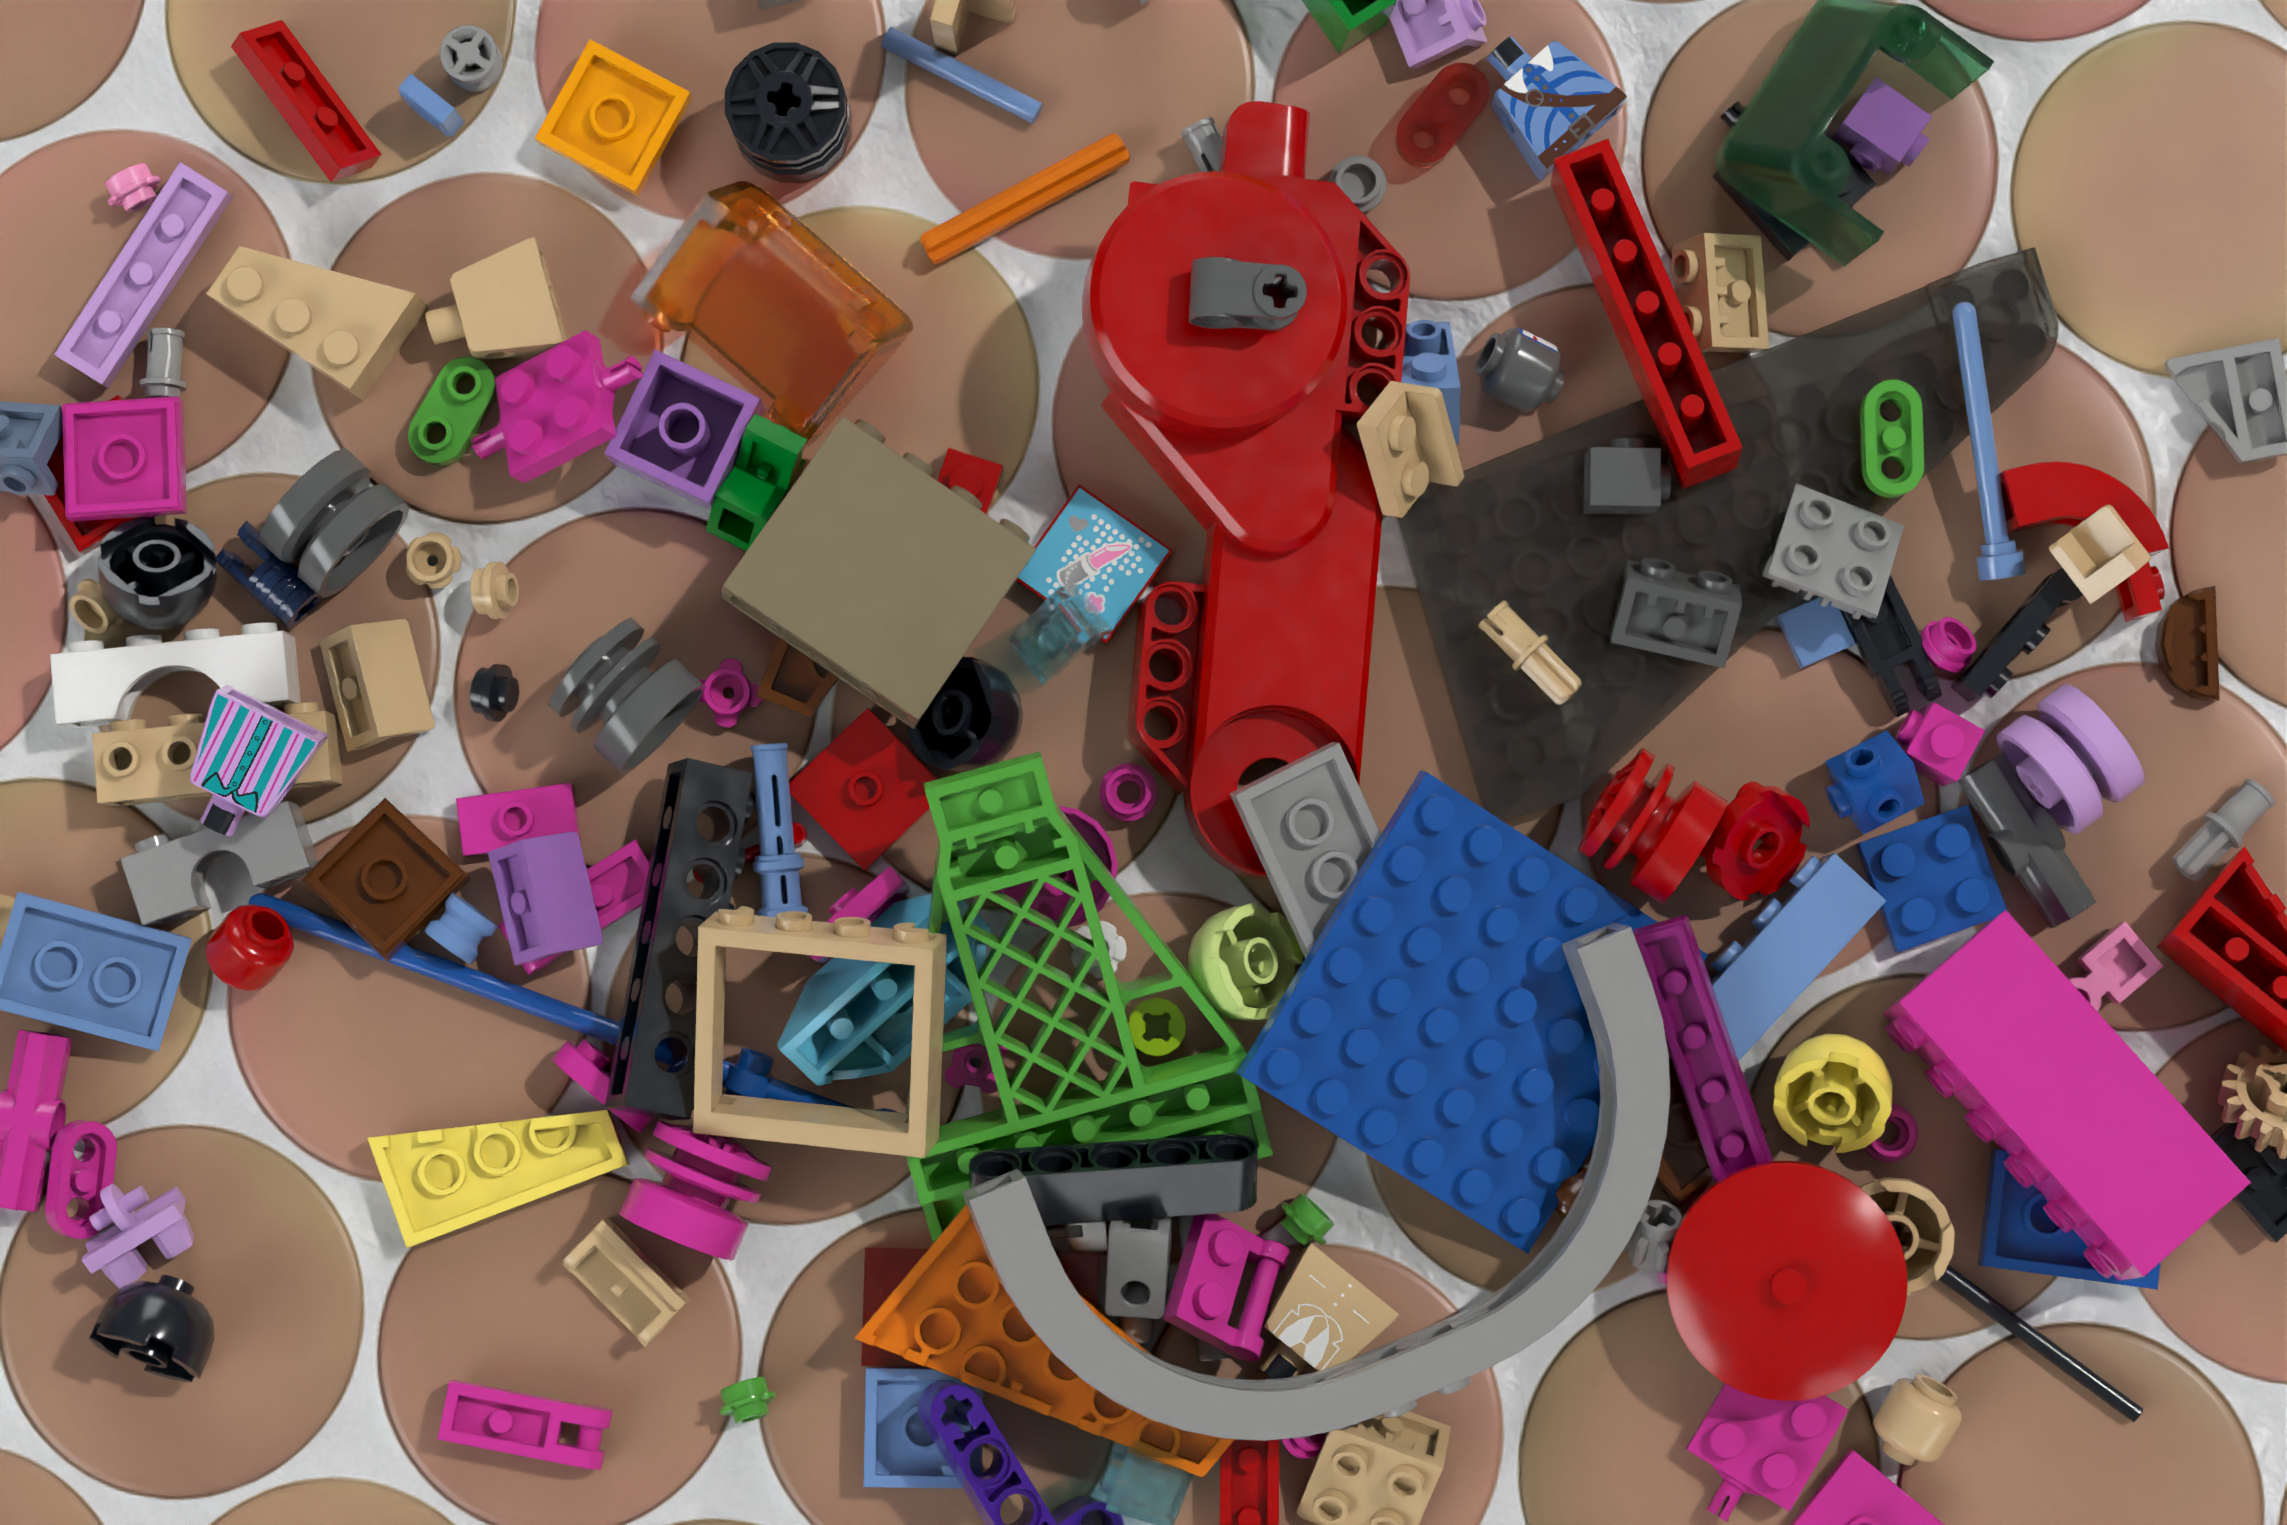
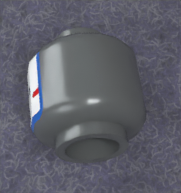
(1520, 369)

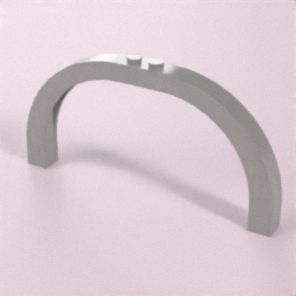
(1436, 1358)

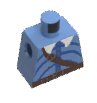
(1550, 101)

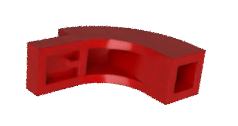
(2069, 495)

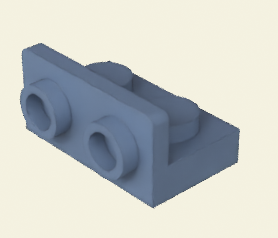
(26, 444)

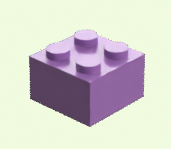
(682, 429)

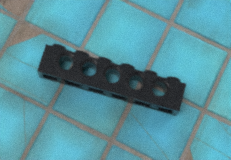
(725, 796)

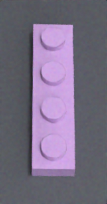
(143, 275)

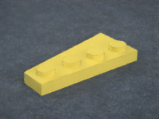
(478, 1171)

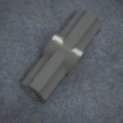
(2026, 841)

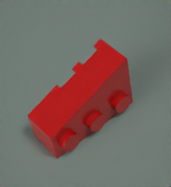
(2237, 946)

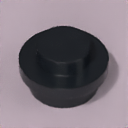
(494, 692)

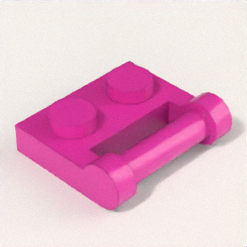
(1209, 1283)

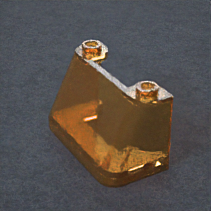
(774, 305)

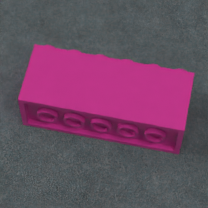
(2064, 1100)

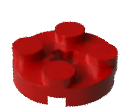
(1756, 814)

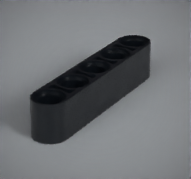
(1131, 1177)

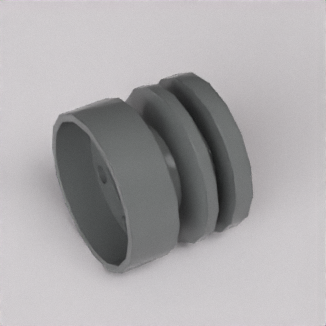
(616, 686)

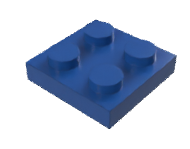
(1931, 878)

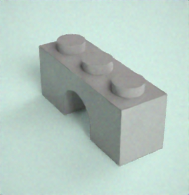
(170, 875)

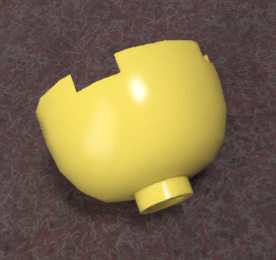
(1833, 1093)

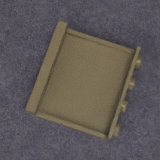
(878, 570)

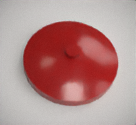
(1786, 1280)

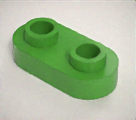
(457, 412)
(1893, 440)

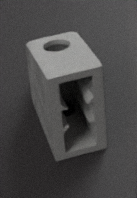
(1138, 1273)

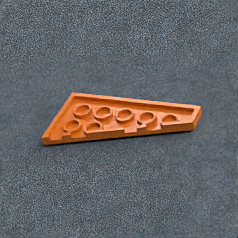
(964, 1324)

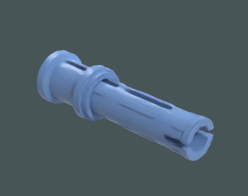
(778, 861)

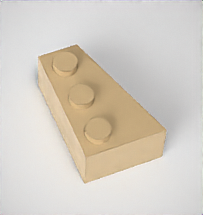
(320, 315)

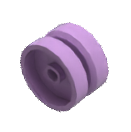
(2071, 758)

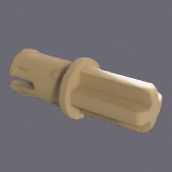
(1530, 653)

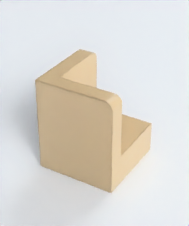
(2100, 553)

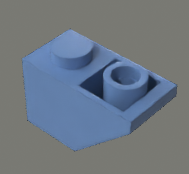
(1432, 362)

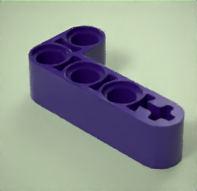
(1005, 1473)

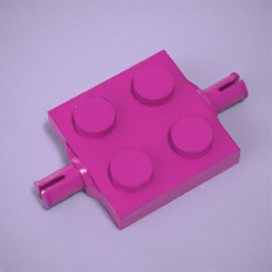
(556, 406)
(1763, 1445)

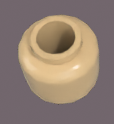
(1917, 1420)

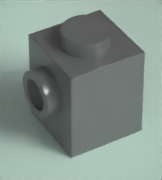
(1625, 478)

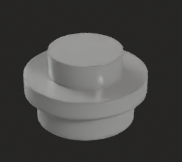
(1361, 181)

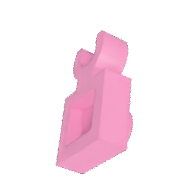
(2115, 966)

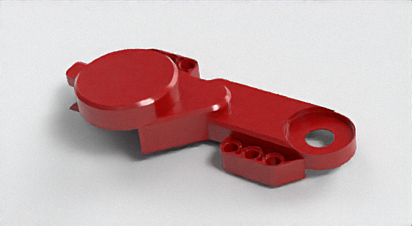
(1286, 602)

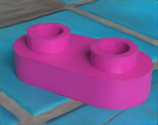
(587, 1067)
(79, 1177)

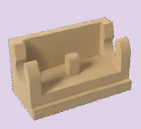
(626, 1280)

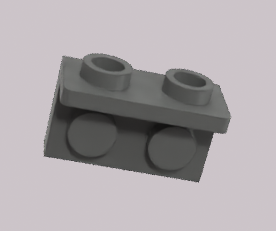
(1677, 612)

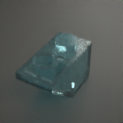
(1144, 1487)

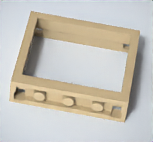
(808, 1122)

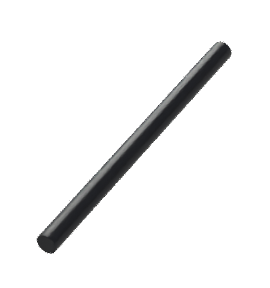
(2041, 1344)

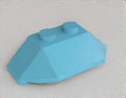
(860, 1012)

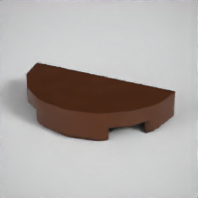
(2189, 645)

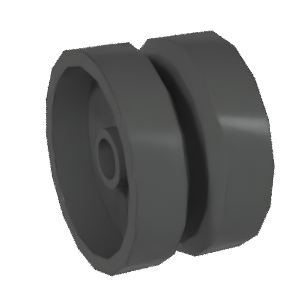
(334, 523)

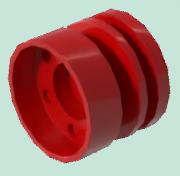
(1652, 825)

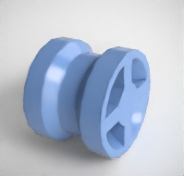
(461, 928)

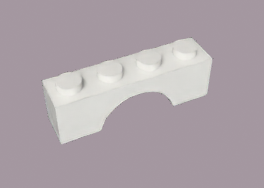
(104, 684)

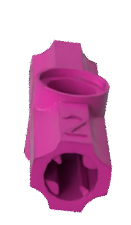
(31, 1116)

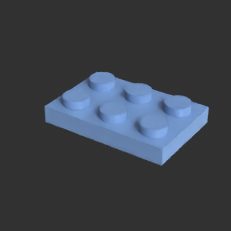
(90, 971)

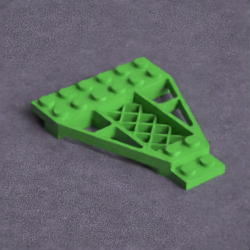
(1006, 830)

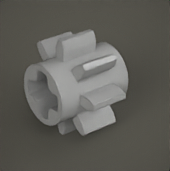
(1653, 1236)

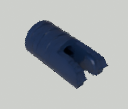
(273, 582)

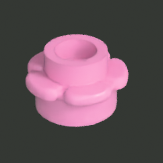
(132, 188)

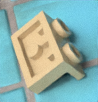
(1722, 291)
(1408, 445)

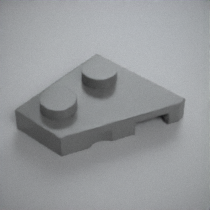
(2239, 396)

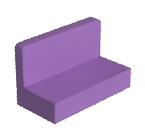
(545, 897)

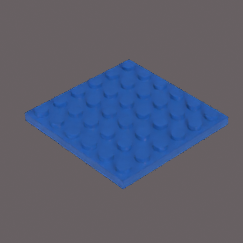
(1447, 1014)

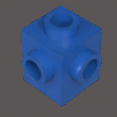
(1873, 783)

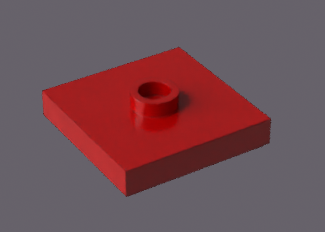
(864, 789)

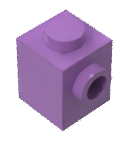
(1884, 129)

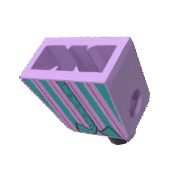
(249, 758)

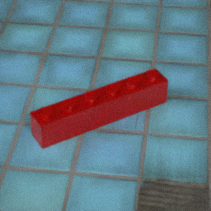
(1645, 314)

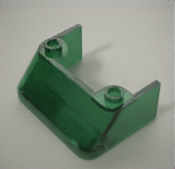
(1778, 140)

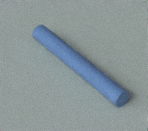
(962, 75)

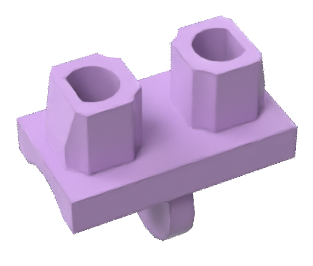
(114, 1247)

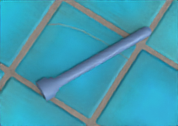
(1999, 553)

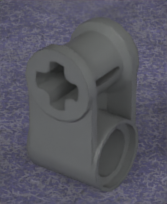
(1234, 294)

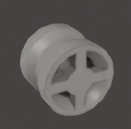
(462, 49)

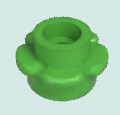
(1306, 1220)
(747, 1400)

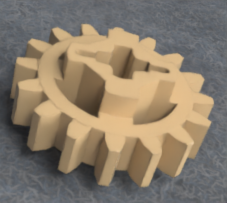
(2257, 1098)

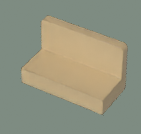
(951, 16)
(376, 682)

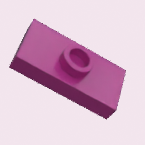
(515, 815)

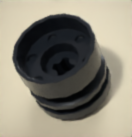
(811, 135)

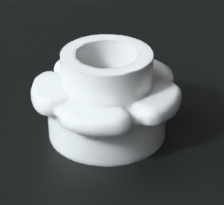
(1115, 944)

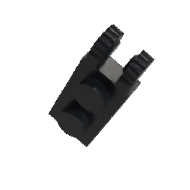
(1890, 642)

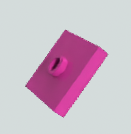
(124, 458)
(869, 902)
(1861, 1496)

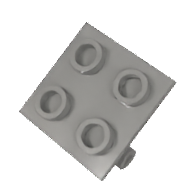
(1834, 552)

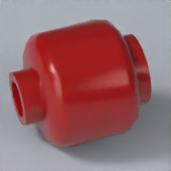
(249, 947)

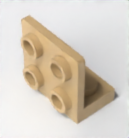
(1376, 1472)

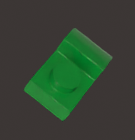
(758, 483)

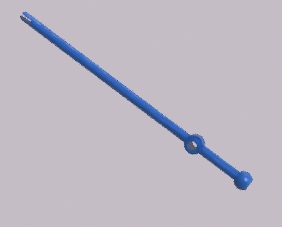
(741, 1078)

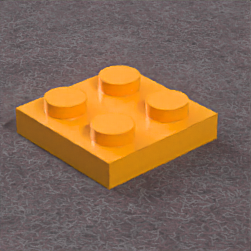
(613, 117)

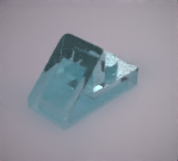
(1059, 632)

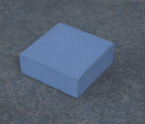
(430, 106)
(1814, 632)

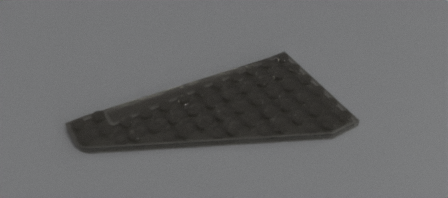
(1523, 534)

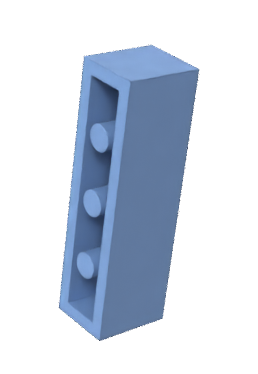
(1790, 946)

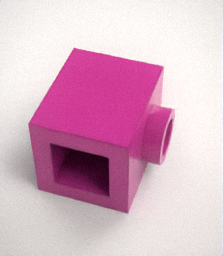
(1938, 742)

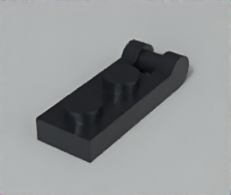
(2021, 632)

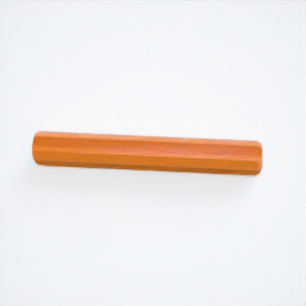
(1025, 198)

